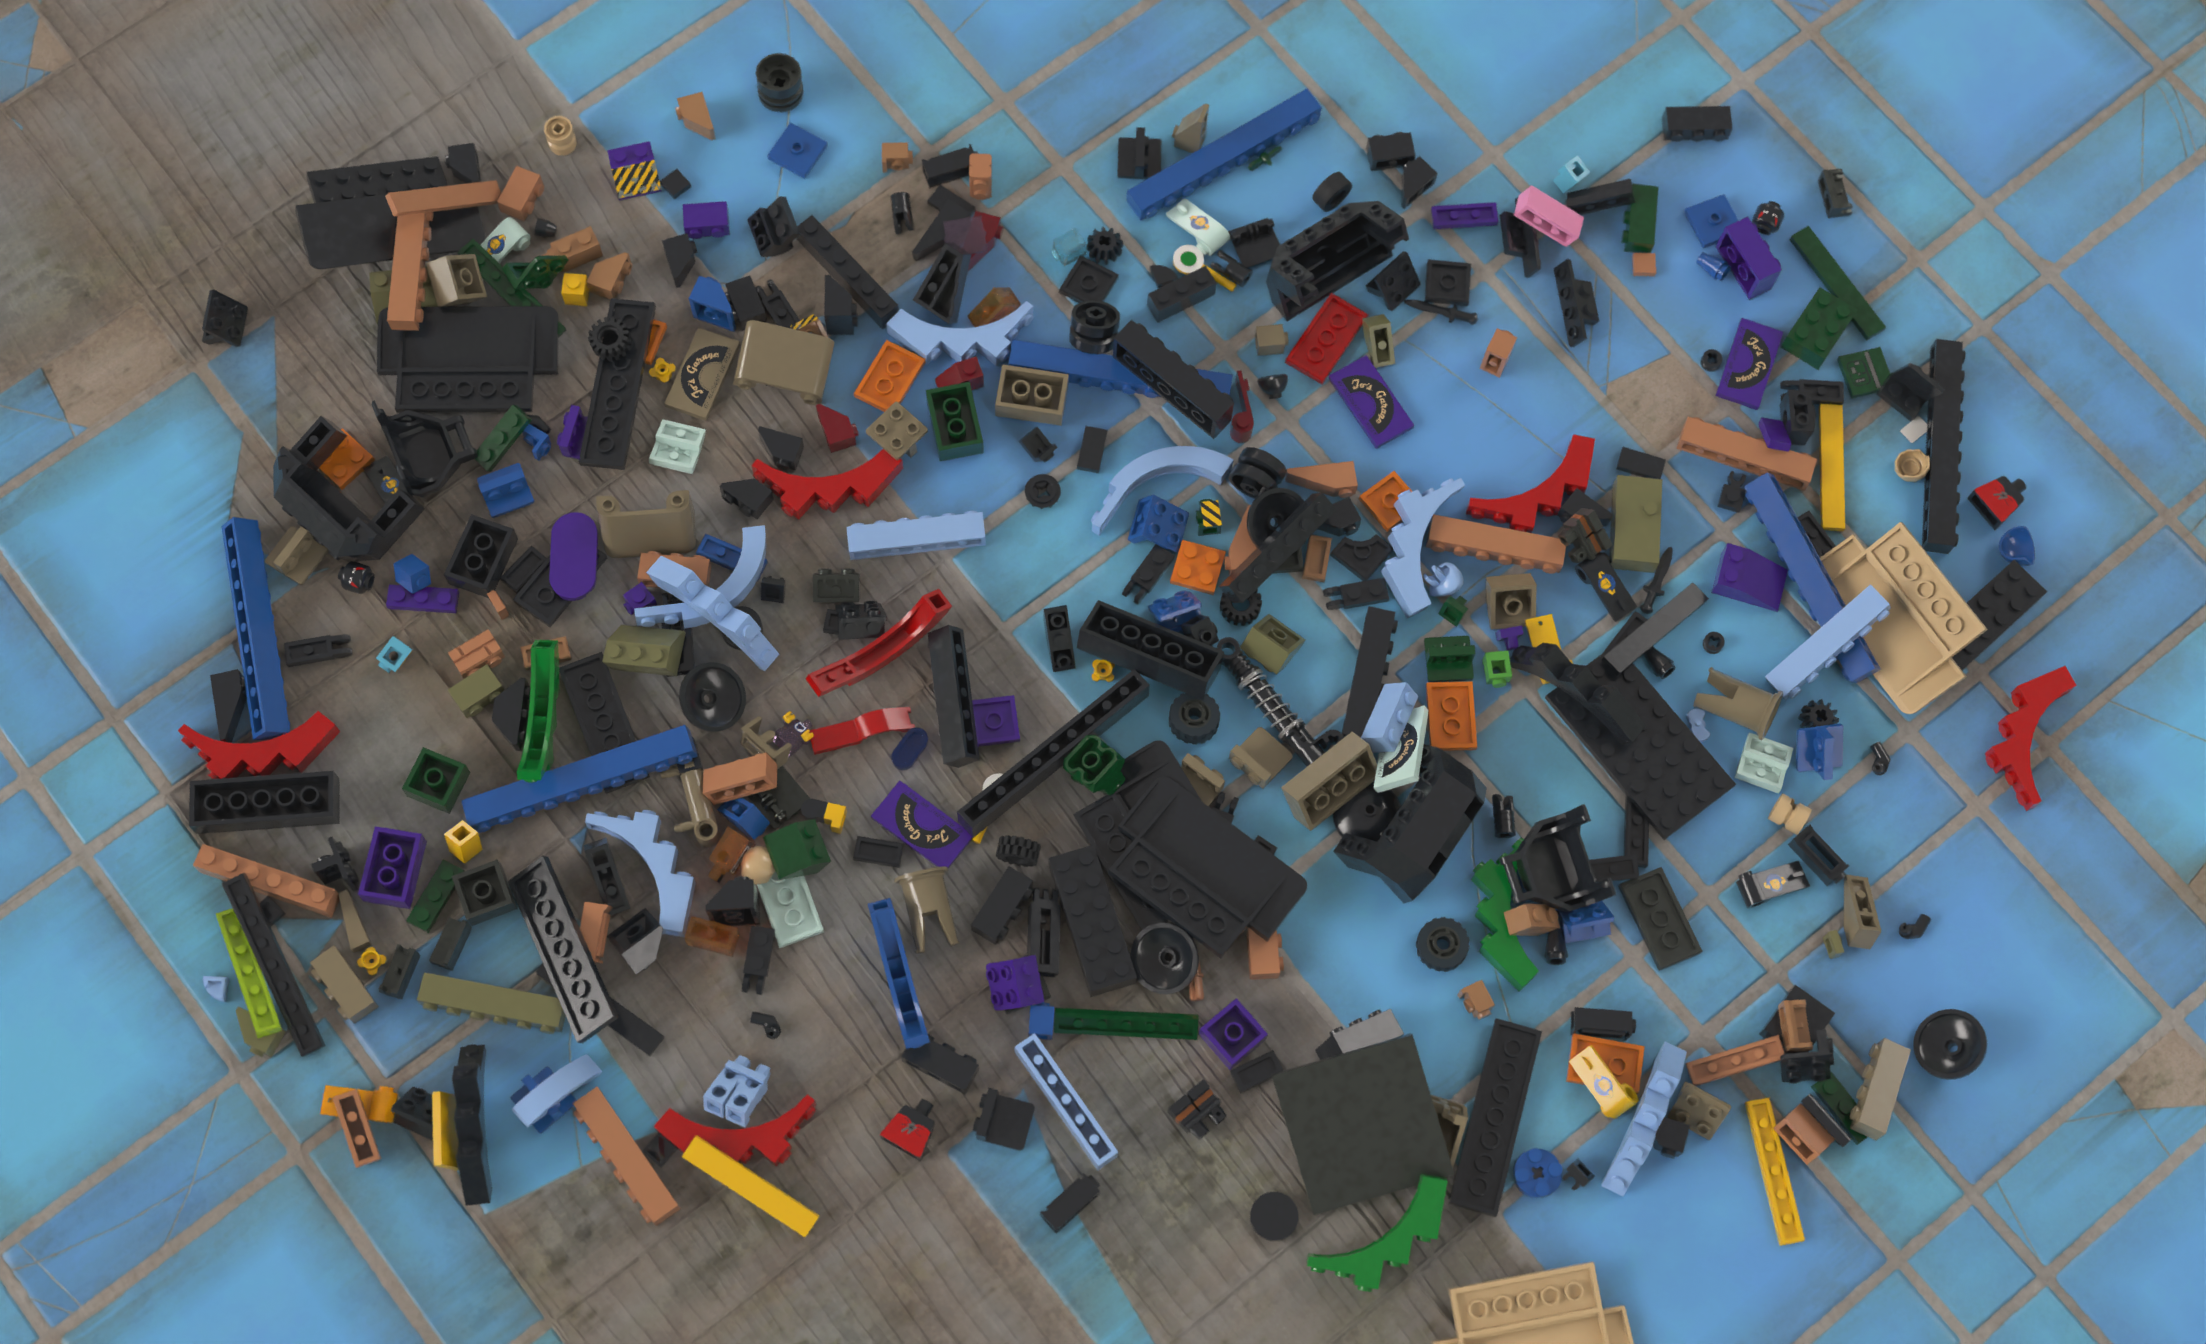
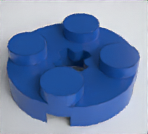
(1536, 1159)

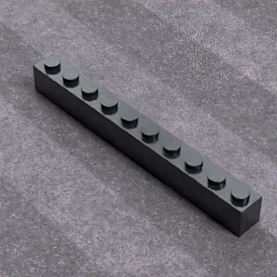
(1943, 448)
(1051, 753)

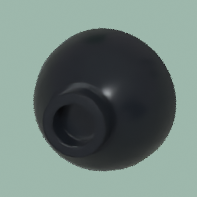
(1273, 385)

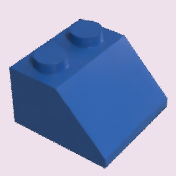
(710, 304)

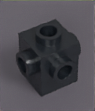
(1201, 629)

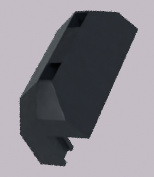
(1332, 255)
(1422, 829)

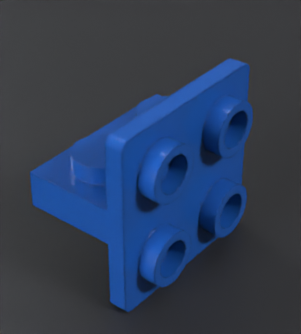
(505, 490)
(1175, 610)
(1820, 749)
(1586, 922)
(554, 1112)

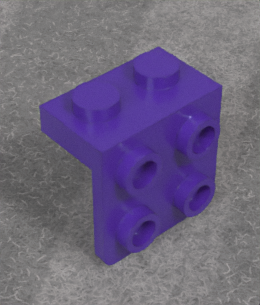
(572, 437)
(1014, 983)

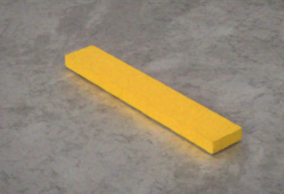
(1831, 467)
(1774, 1172)
(750, 1186)

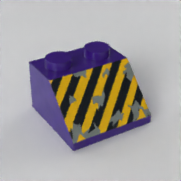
(634, 170)

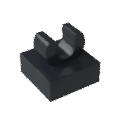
(773, 589)
(1580, 1173)

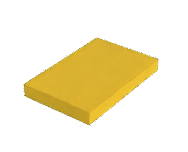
(444, 1130)

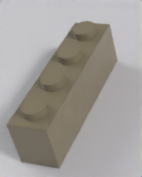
(1879, 1088)

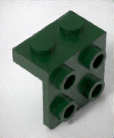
(535, 274)

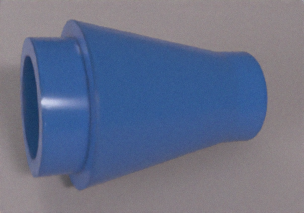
(1714, 266)

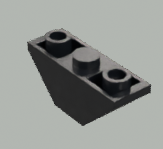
(1059, 638)
(511, 712)

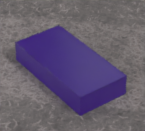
(1774, 434)

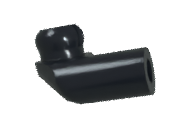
(538, 423)
(1882, 759)
(1915, 930)
(768, 1022)

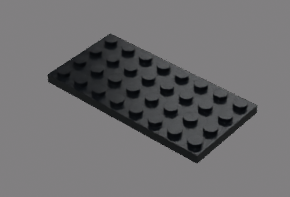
(1664, 768)

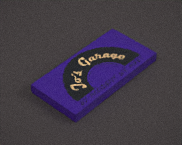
(1749, 364)
(1371, 401)
(921, 826)

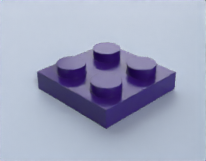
(996, 721)

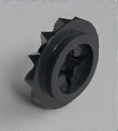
(1040, 482)

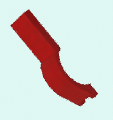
(859, 729)

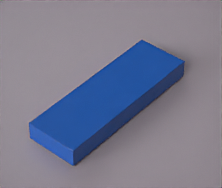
(721, 552)

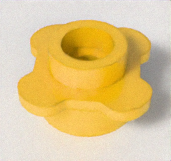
(666, 374)
(1098, 665)
(369, 954)

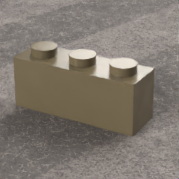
(343, 985)

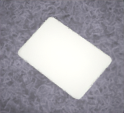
(1914, 429)

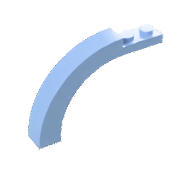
(1159, 462)
(733, 589)

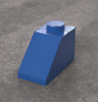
(744, 817)

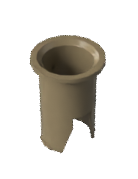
(1750, 705)
(925, 896)

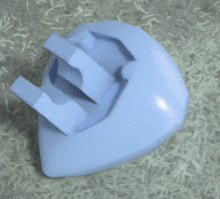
(1445, 580)

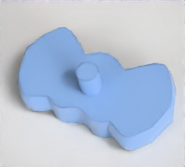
(1697, 724)

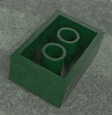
(1818, 328)
(954, 421)

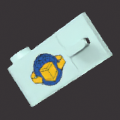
(1207, 231)
(504, 238)

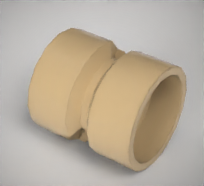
(560, 135)
(1789, 813)

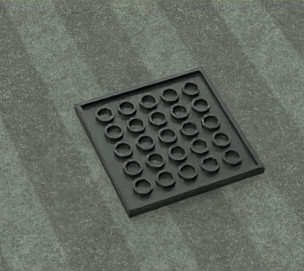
(1362, 1123)

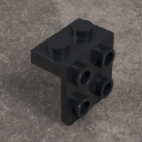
(1809, 1065)
(1003, 1120)

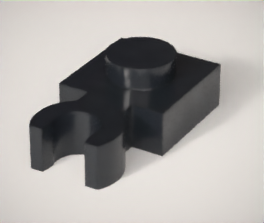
(1732, 495)

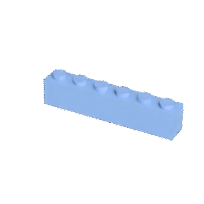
(916, 535)
(1828, 642)
(1066, 1101)

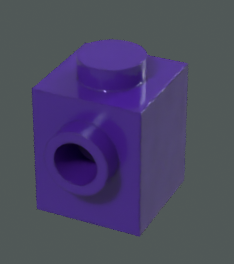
(638, 598)

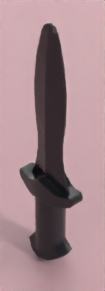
(1451, 313)
(1654, 588)

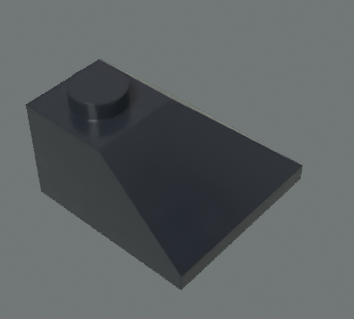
(638, 940)

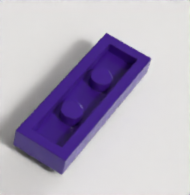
(1464, 215)
(427, 599)

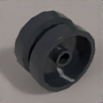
(1094, 326)
(1256, 472)

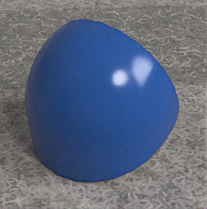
(2018, 546)

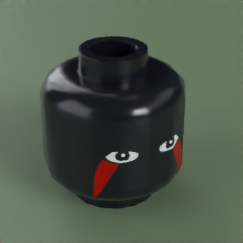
(1768, 217)
(356, 577)

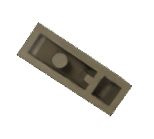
(1192, 130)
(1860, 914)

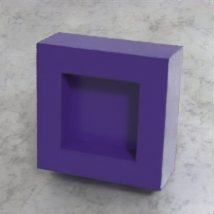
(1510, 636)

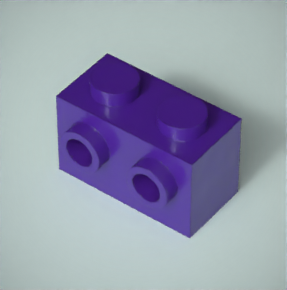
(706, 219)

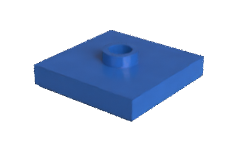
(797, 150)
(1710, 219)

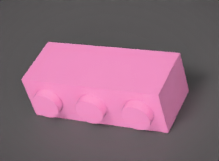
(1548, 216)

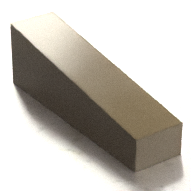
(355, 928)

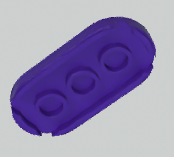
(573, 556)

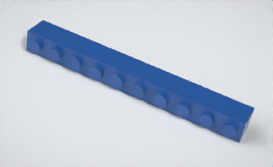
(1224, 154)
(1093, 369)
(1806, 569)
(255, 629)
(580, 778)

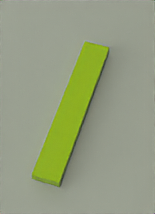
(249, 975)

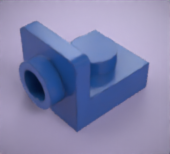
(538, 440)

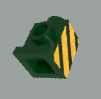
(1208, 517)

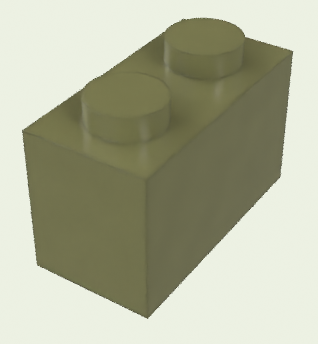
(476, 691)

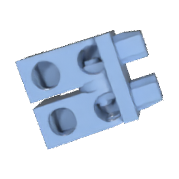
(737, 1091)

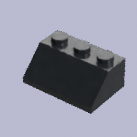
(735, 903)

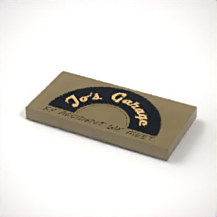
(702, 374)

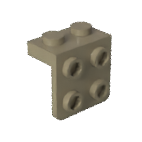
(1260, 757)
(1205, 781)

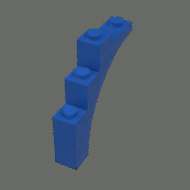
(898, 974)

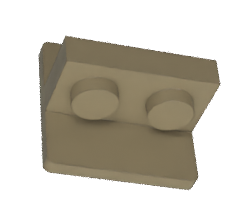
(897, 431)
(296, 555)
(1699, 1110)

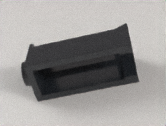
(947, 166)
(1800, 847)
(1602, 1023)
(1070, 1202)

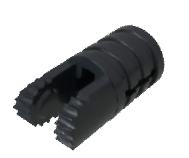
(901, 211)
(1235, 270)
(1503, 816)

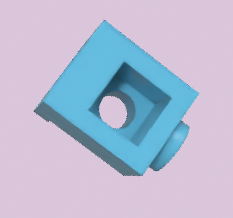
(1571, 174)
(398, 646)

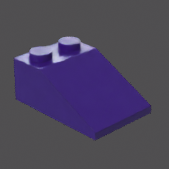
(1749, 578)

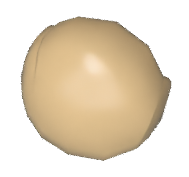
(1912, 465)
(757, 865)

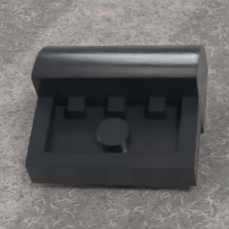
(774, 228)

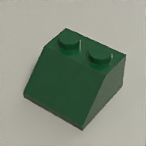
(797, 850)

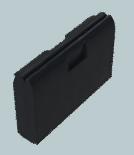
(1826, 1120)

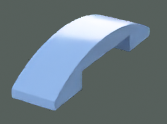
(556, 1088)

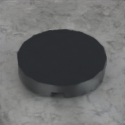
(1274, 1216)

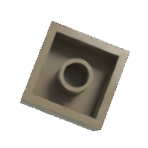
(456, 280)

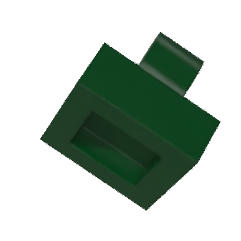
(1454, 610)

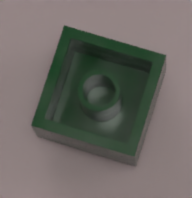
(436, 780)

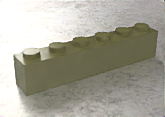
(491, 1002)

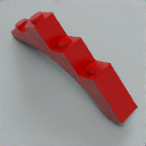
(801, 492)
(1546, 497)
(2018, 729)
(261, 758)
(738, 1144)

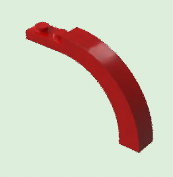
(885, 649)

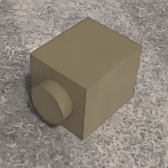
(1270, 339)

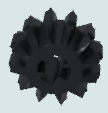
(1104, 245)
(1814, 709)

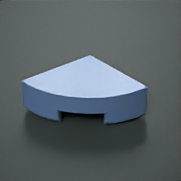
(216, 987)

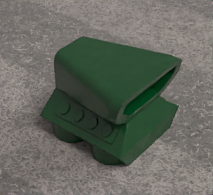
(1095, 765)

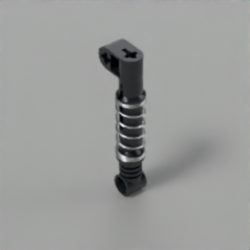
(1260, 691)

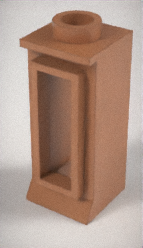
(595, 928)

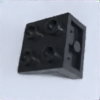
(1909, 390)

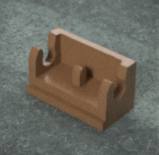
(1794, 1026)

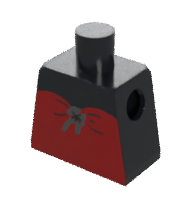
(1997, 499)
(910, 1129)

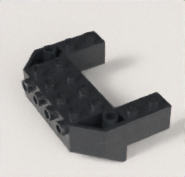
(329, 512)

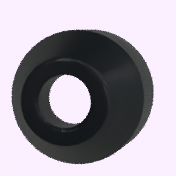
(545, 228)

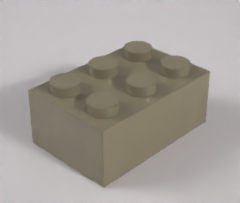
(1031, 395)

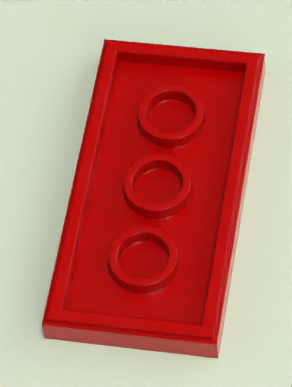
(1326, 338)

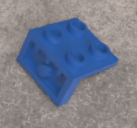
(1158, 523)

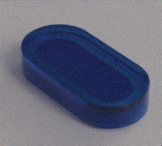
(909, 748)

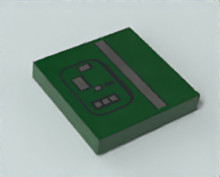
(1864, 371)

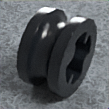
(1709, 354)
(1715, 636)

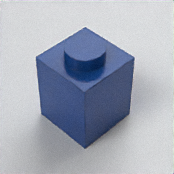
(412, 573)
(1041, 1021)

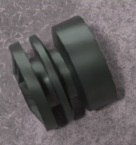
(779, 82)

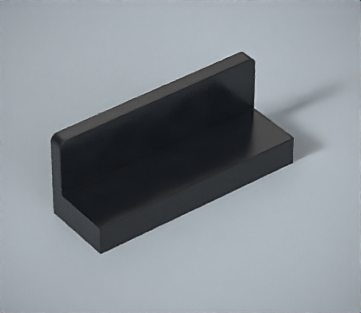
(1601, 197)

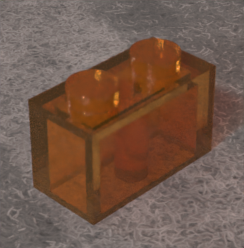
(712, 936)

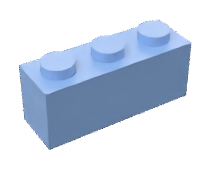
(1389, 717)

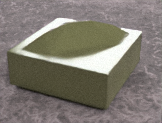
(1833, 944)

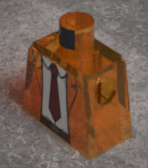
(731, 845)

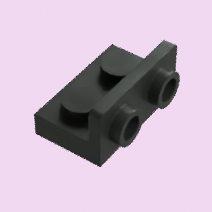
(836, 586)

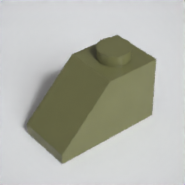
(1379, 340)
(261, 1046)

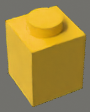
(575, 289)
(463, 841)

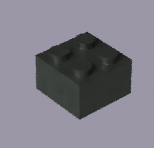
(484, 892)

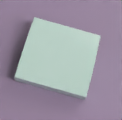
(677, 446)
(1764, 763)

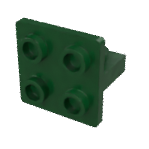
(1449, 658)

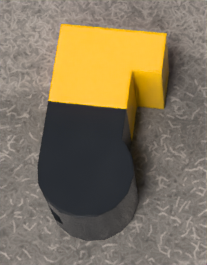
(825, 813)

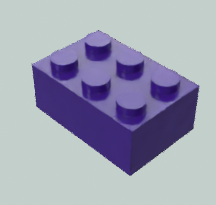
(1749, 257)
(392, 867)

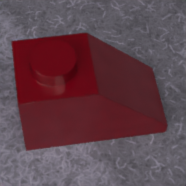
(961, 372)
(836, 428)

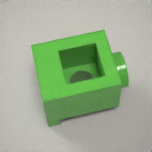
(1497, 661)

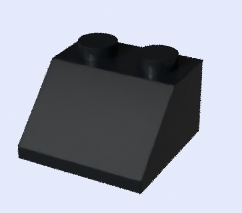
(839, 310)

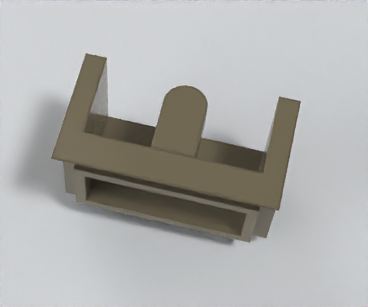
(759, 744)

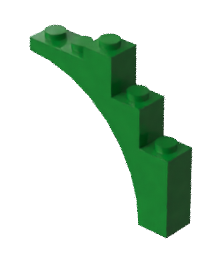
(542, 719)
(1501, 949)
(1394, 1246)

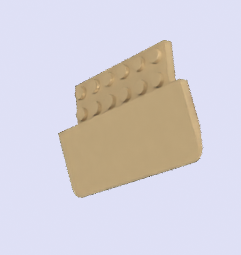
(1925, 619)
(1537, 1309)

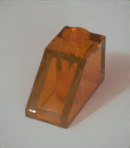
(994, 306)

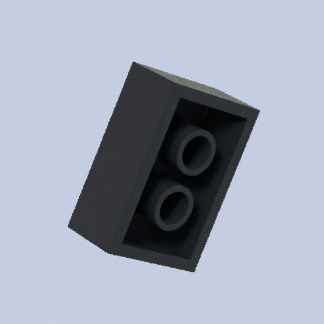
(480, 556)

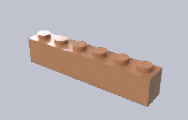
(409, 271)
(1745, 453)
(1496, 544)
(268, 880)
(626, 1156)

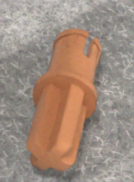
(1196, 986)

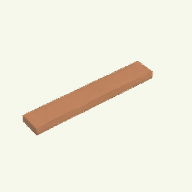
(443, 198)

